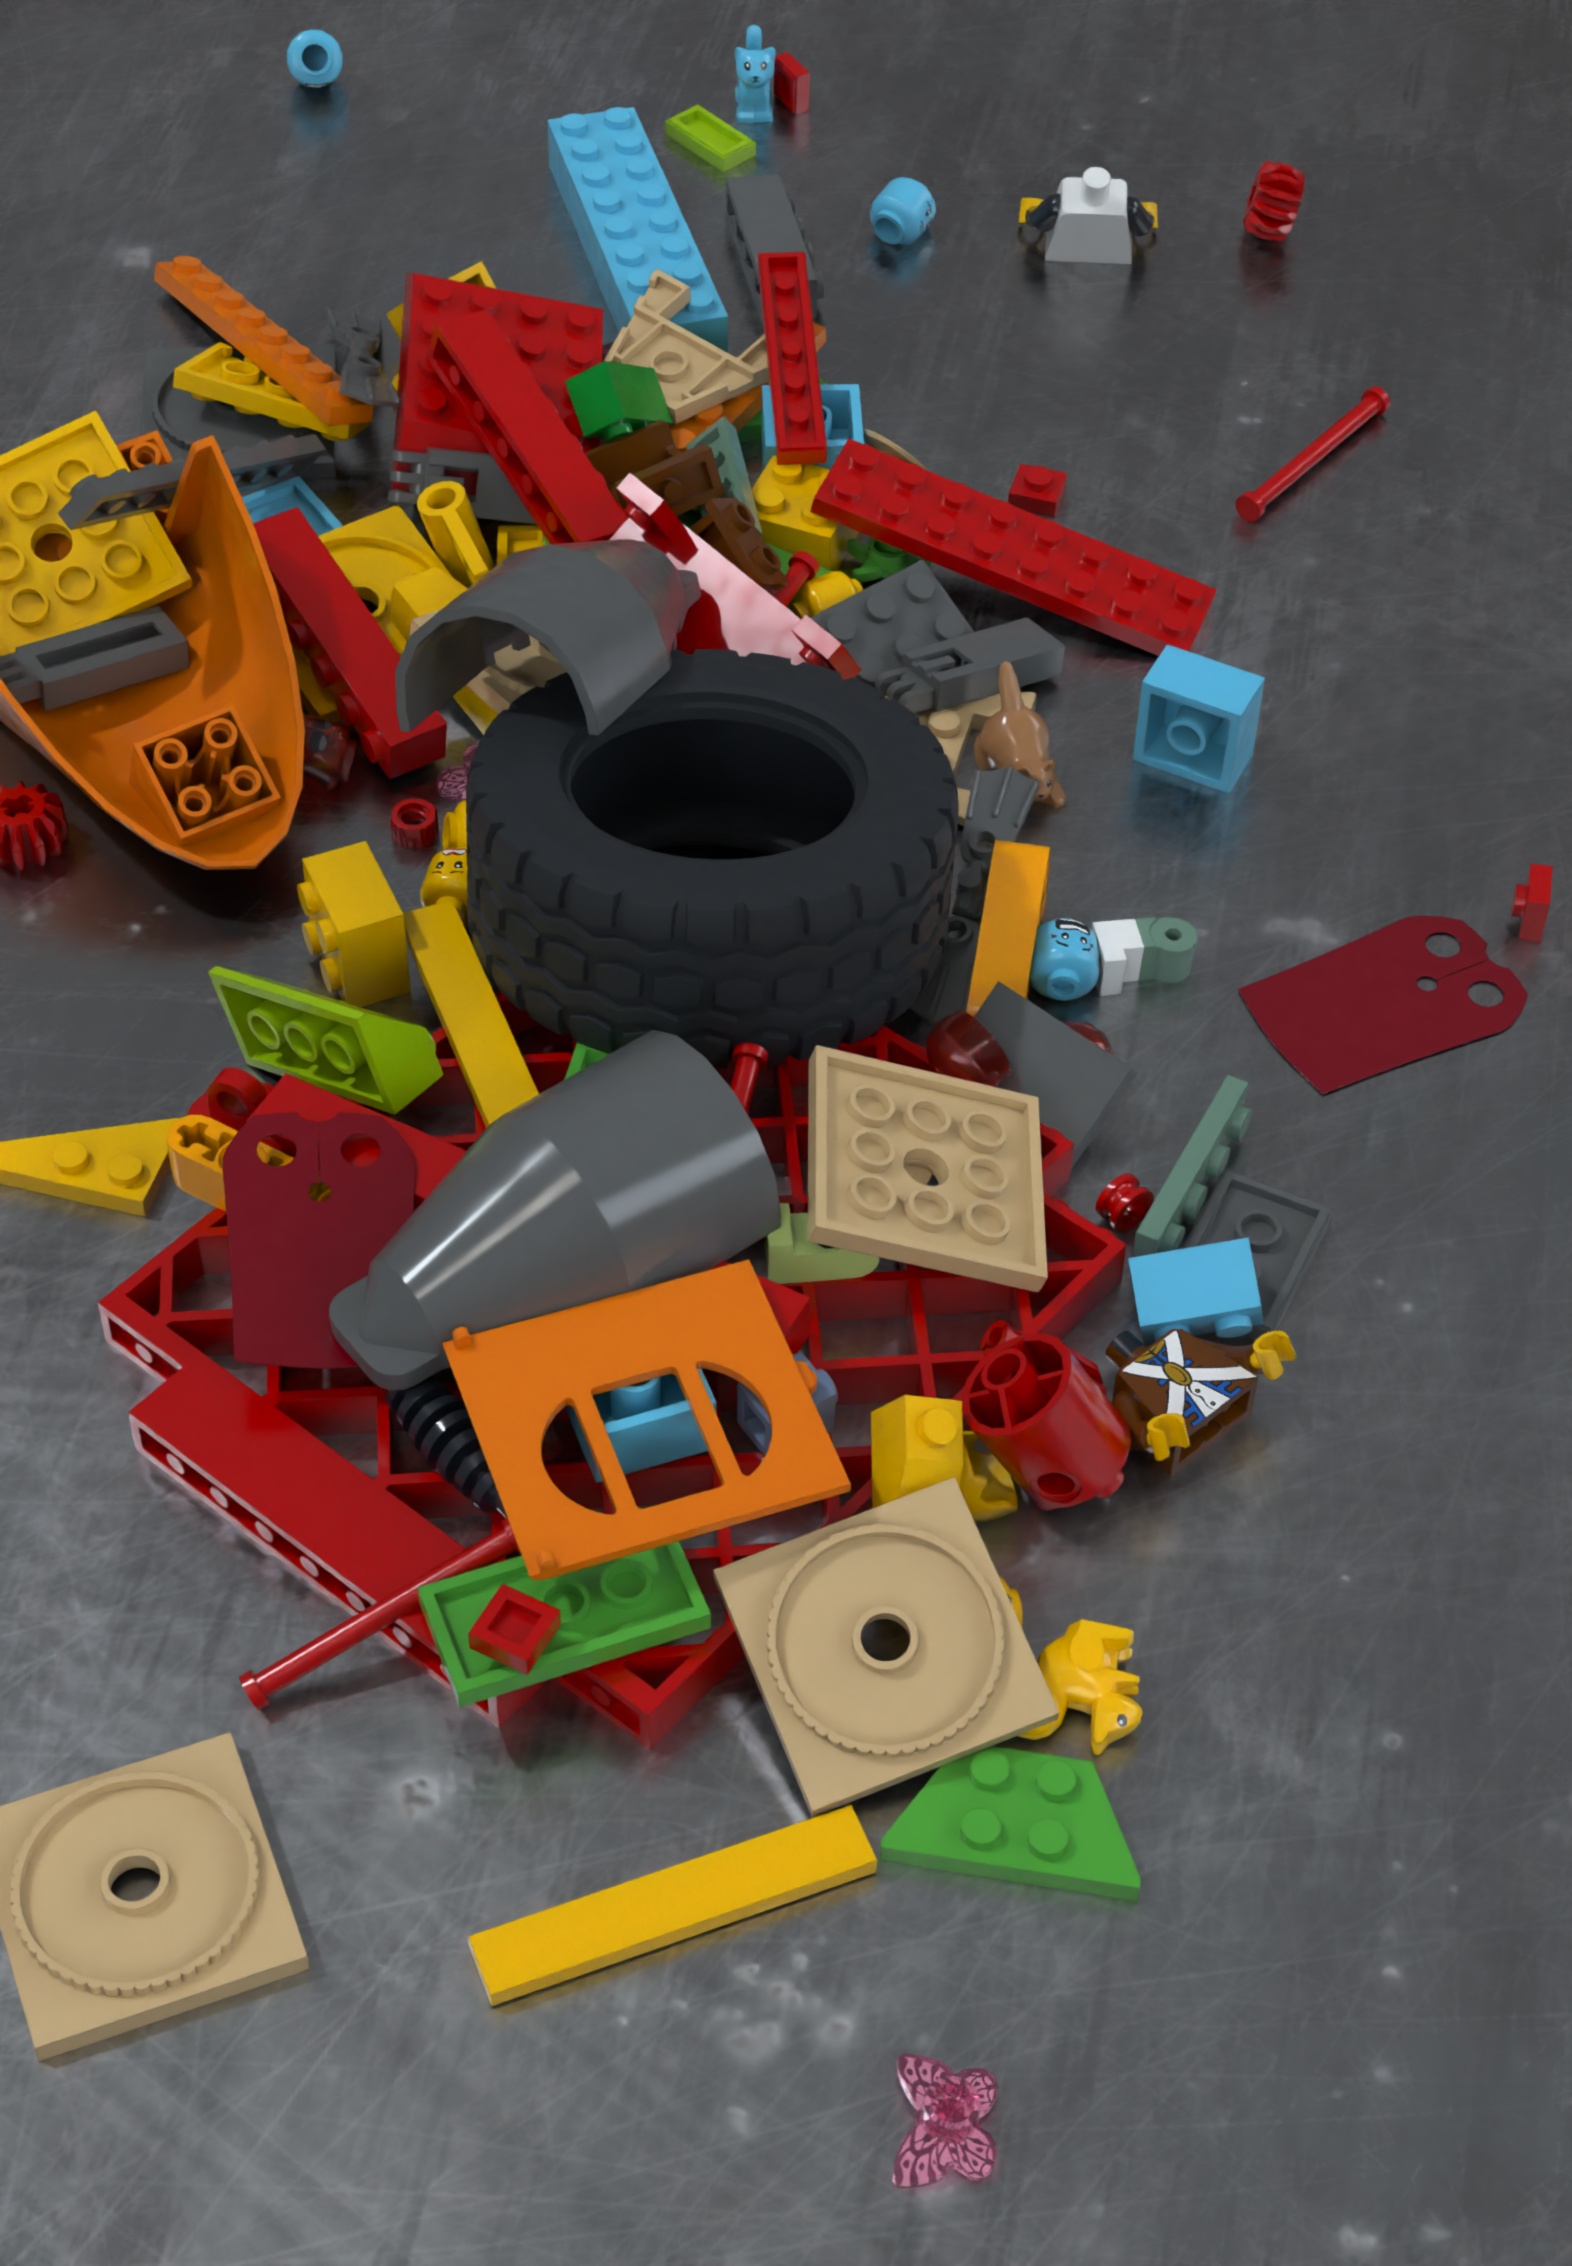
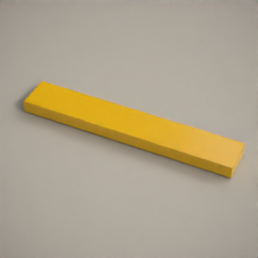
(468, 1010)
(671, 1905)

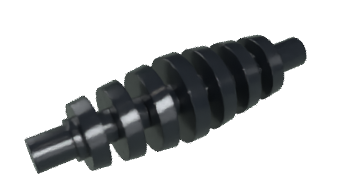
(446, 1439)

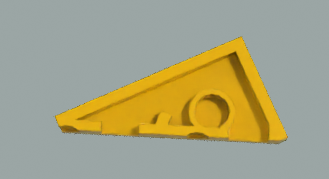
(98, 1167)

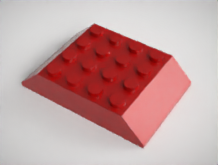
(546, 333)

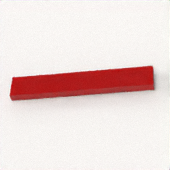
(791, 359)

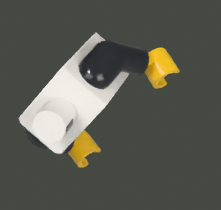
(1089, 219)

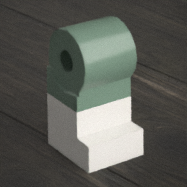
(1143, 951)

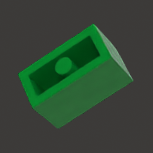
(617, 399)

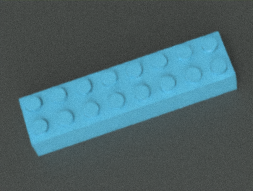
(629, 217)

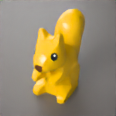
(1085, 1678)

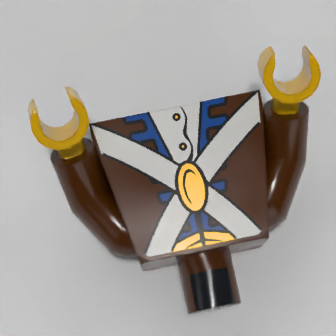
(1189, 1389)

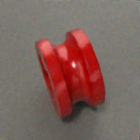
(1124, 1202)

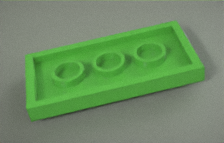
(602, 1609)

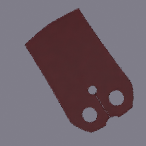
(1363, 1008)
(302, 1252)

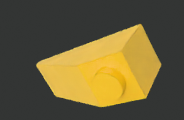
(915, 1446)

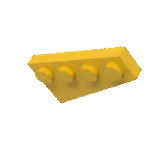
(251, 391)

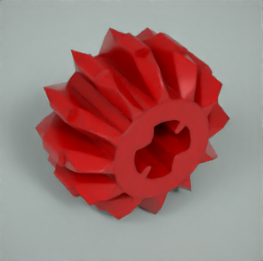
(1273, 201)
(30, 825)

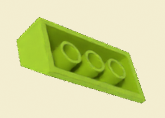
(327, 1041)

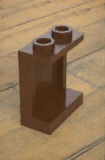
(651, 456)
(732, 533)

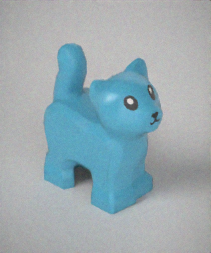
(754, 73)

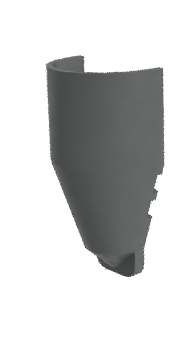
(596, 606)
(564, 1202)

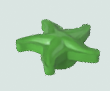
(879, 559)

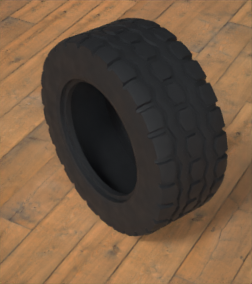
(716, 951)

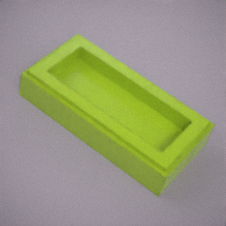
(710, 138)

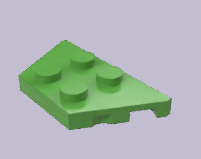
(1017, 1822)

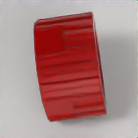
(414, 835)

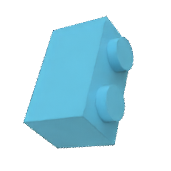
(1197, 1290)

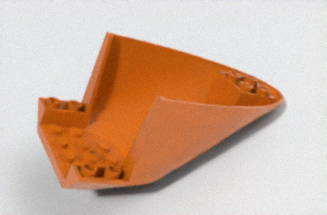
(209, 752)

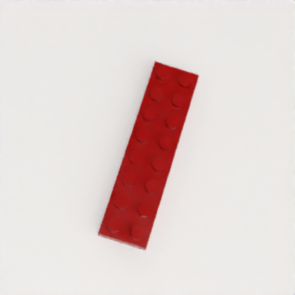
(1012, 550)

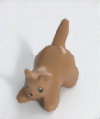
(1019, 740)

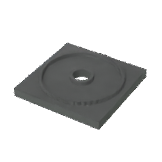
(186, 420)

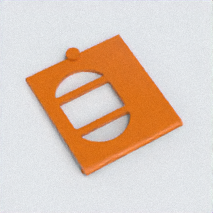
(710, 1320)

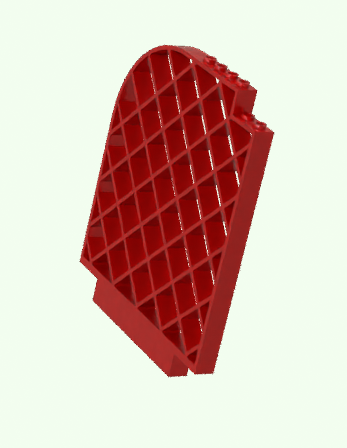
(372, 1536)

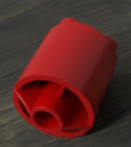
(1047, 1421)

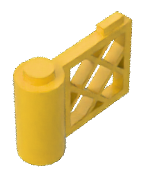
(455, 531)

